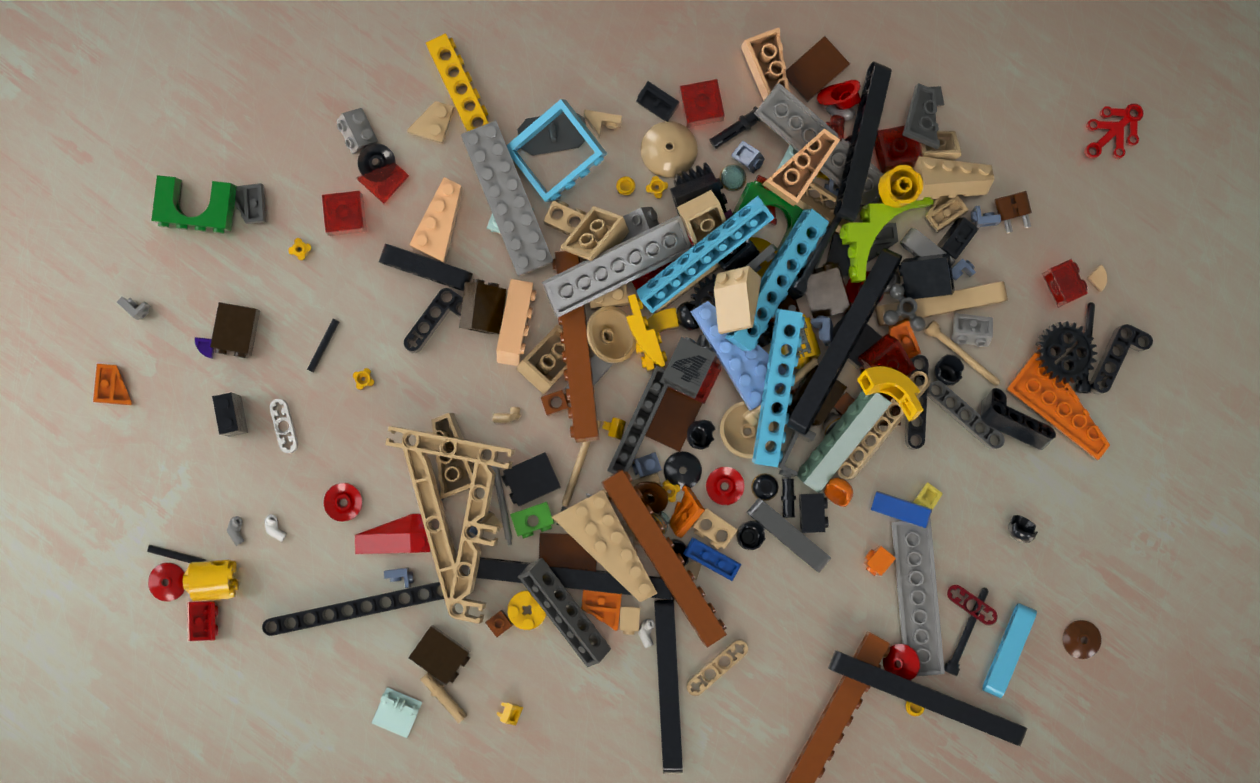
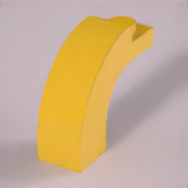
(660, 322)
(896, 385)

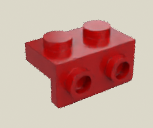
(201, 620)

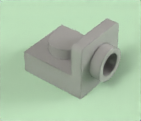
(130, 306)

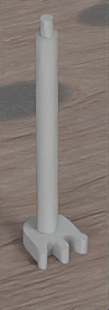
(503, 510)

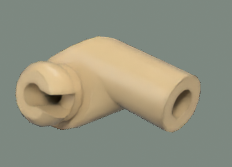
(506, 417)

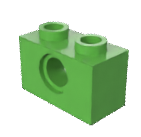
(521, 524)

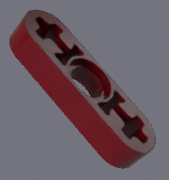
(987, 609)

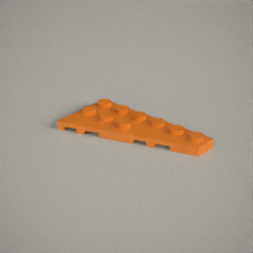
(1058, 406)

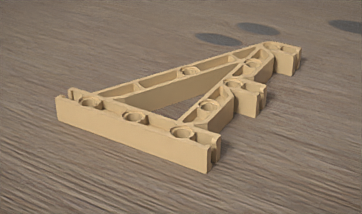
(449, 566)

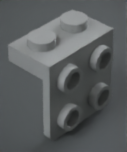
(640, 221)

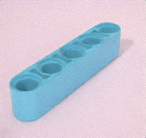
(1009, 650)

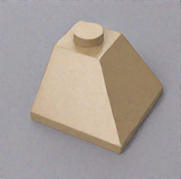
(948, 149)

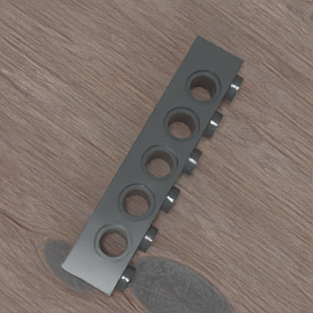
(639, 423)
(564, 612)

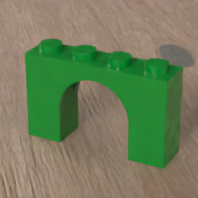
(769, 198)
(217, 215)

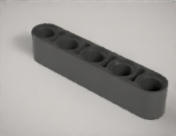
(973, 419)
(789, 535)

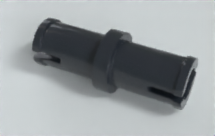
(788, 498)

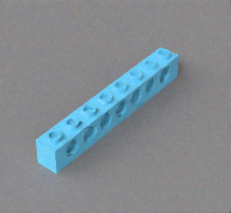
(817, 225)
(705, 254)
(782, 319)

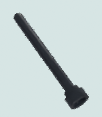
(800, 286)
(1084, 385)
(952, 666)

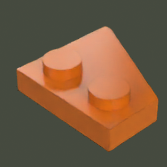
(110, 386)
(685, 513)

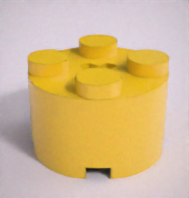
(900, 186)
(516, 615)

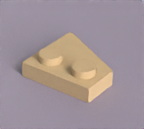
(433, 122)
(945, 211)

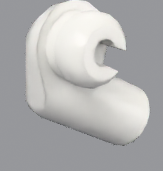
(272, 528)
(644, 632)

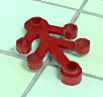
(1116, 128)

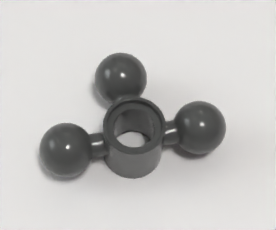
(891, 317)

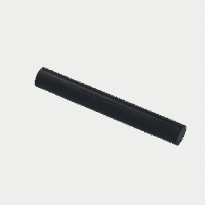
(323, 345)
(173, 554)

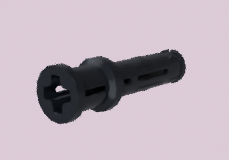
(744, 123)

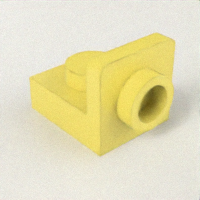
(928, 496)

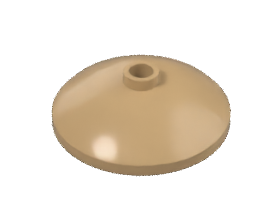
(664, 161)
(619, 340)
(733, 435)

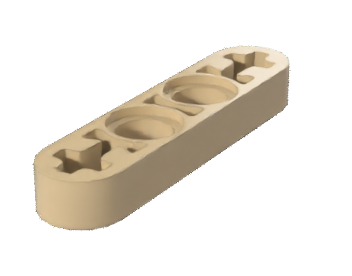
(719, 670)

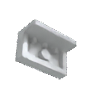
(356, 130)

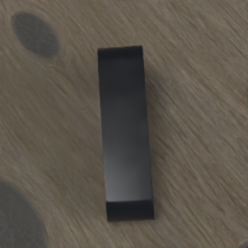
(426, 318)
(1114, 360)
(1014, 423)

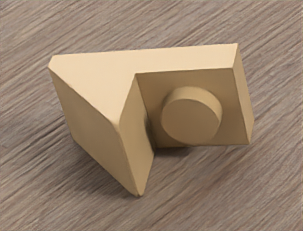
(596, 119)

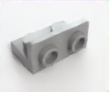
(972, 330)

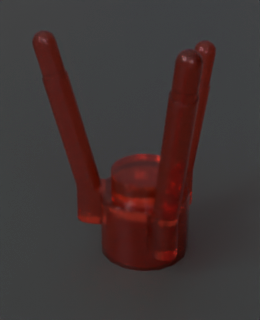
(837, 124)

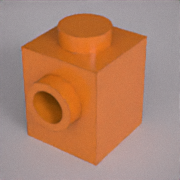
(878, 561)

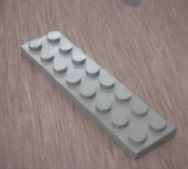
(800, 125)
(507, 198)
(617, 266)
(918, 594)

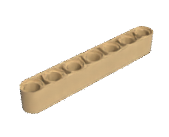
(958, 301)
(880, 436)

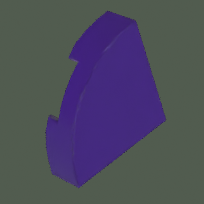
(203, 346)

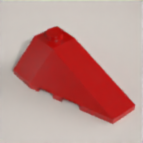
(397, 536)

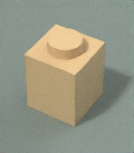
(629, 619)

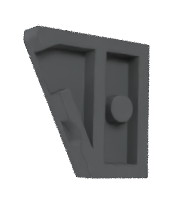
(251, 203)
(885, 239)

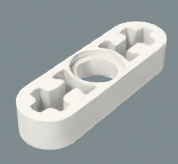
(281, 441)

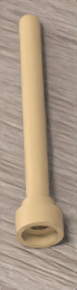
(934, 331)
(753, 415)
(576, 471)

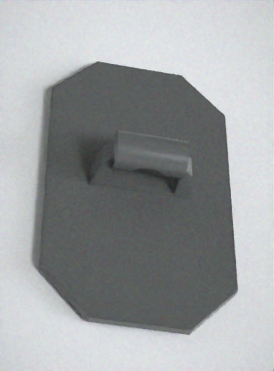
(555, 137)

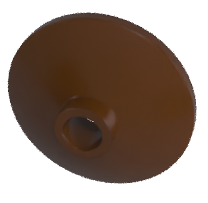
(658, 501)
(1073, 635)

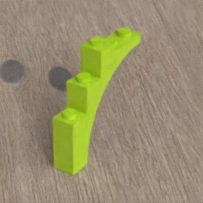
(861, 235)

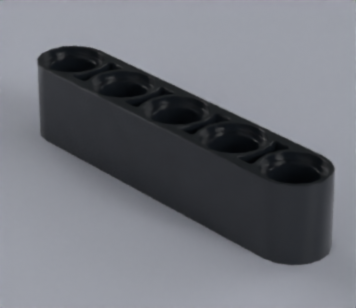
(424, 267)
(910, 429)

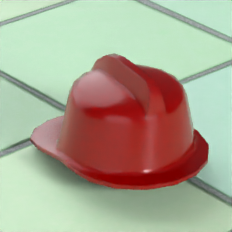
(841, 95)

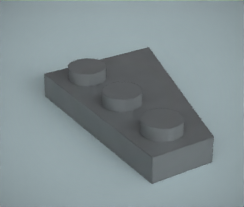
(921, 117)

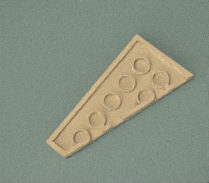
(603, 537)

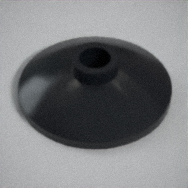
(372, 151)
(686, 460)

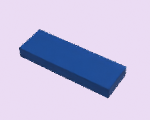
(901, 509)
(712, 559)

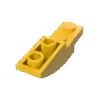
(646, 339)

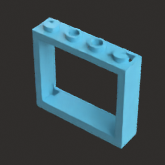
(538, 125)

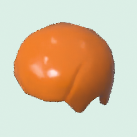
(839, 491)

